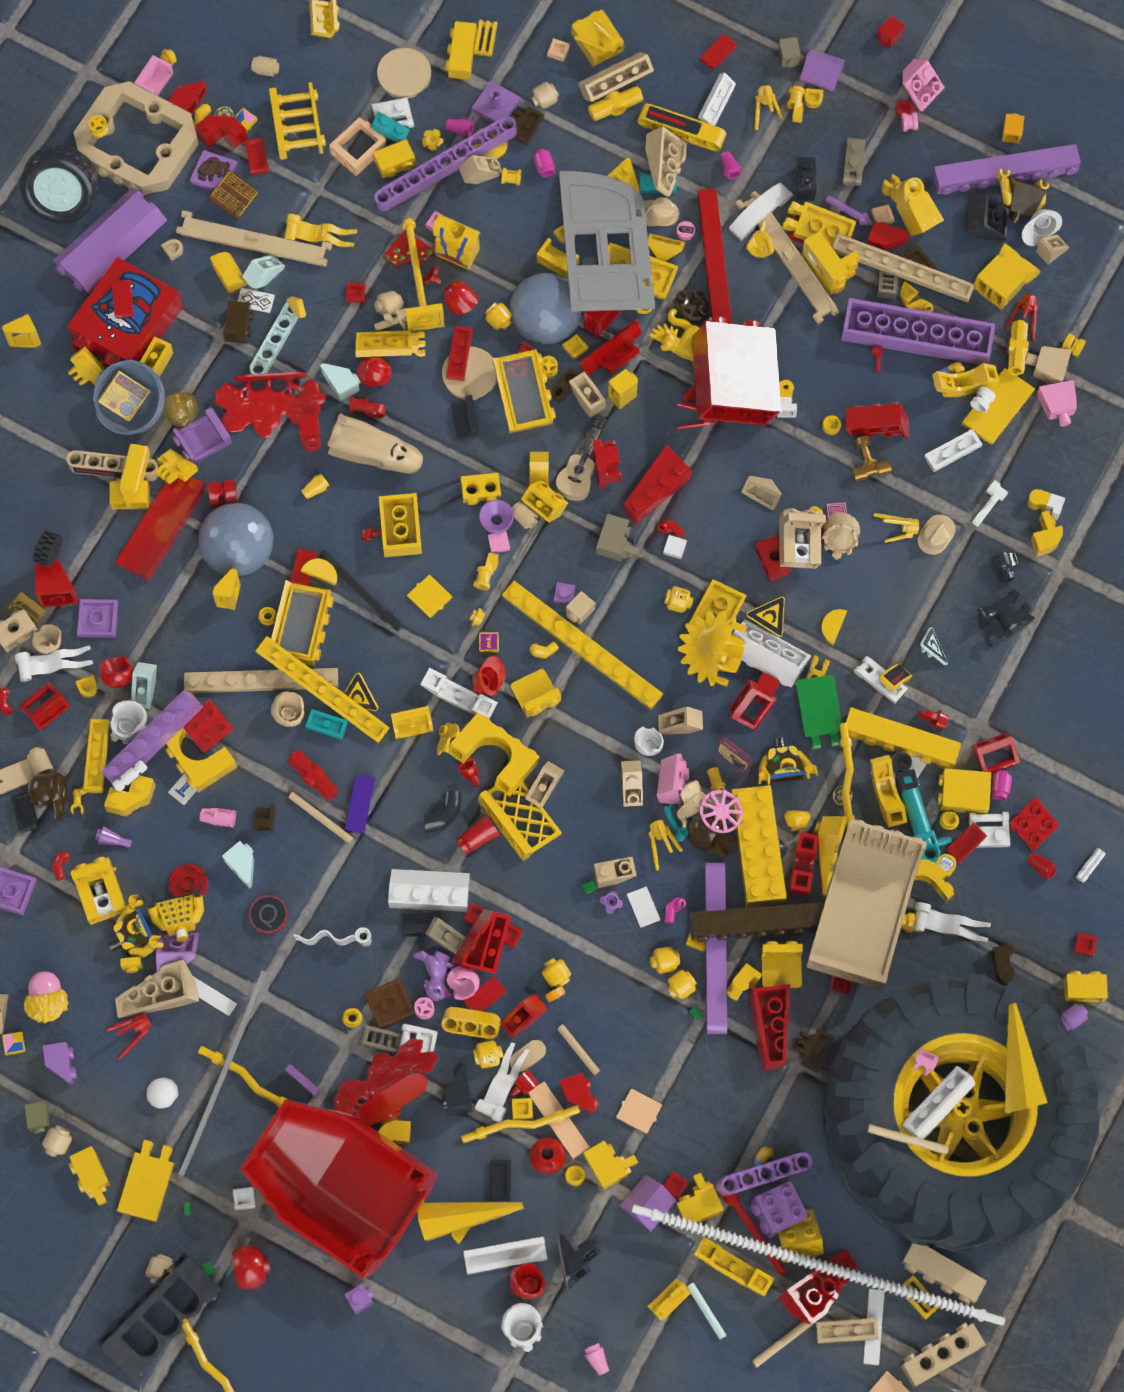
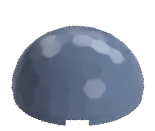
(543, 309)
(147, 413)
(236, 539)

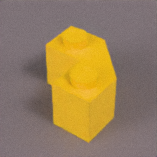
(124, 802)

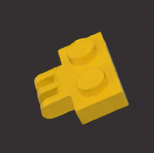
(86, 367)
(175, 466)

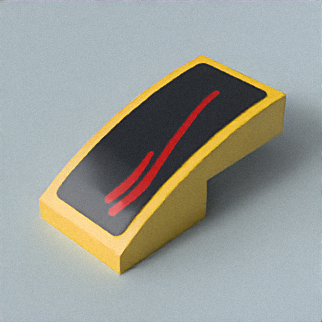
(895, 677)

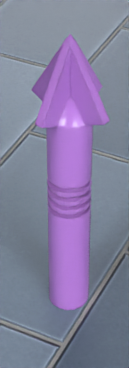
(863, 218)

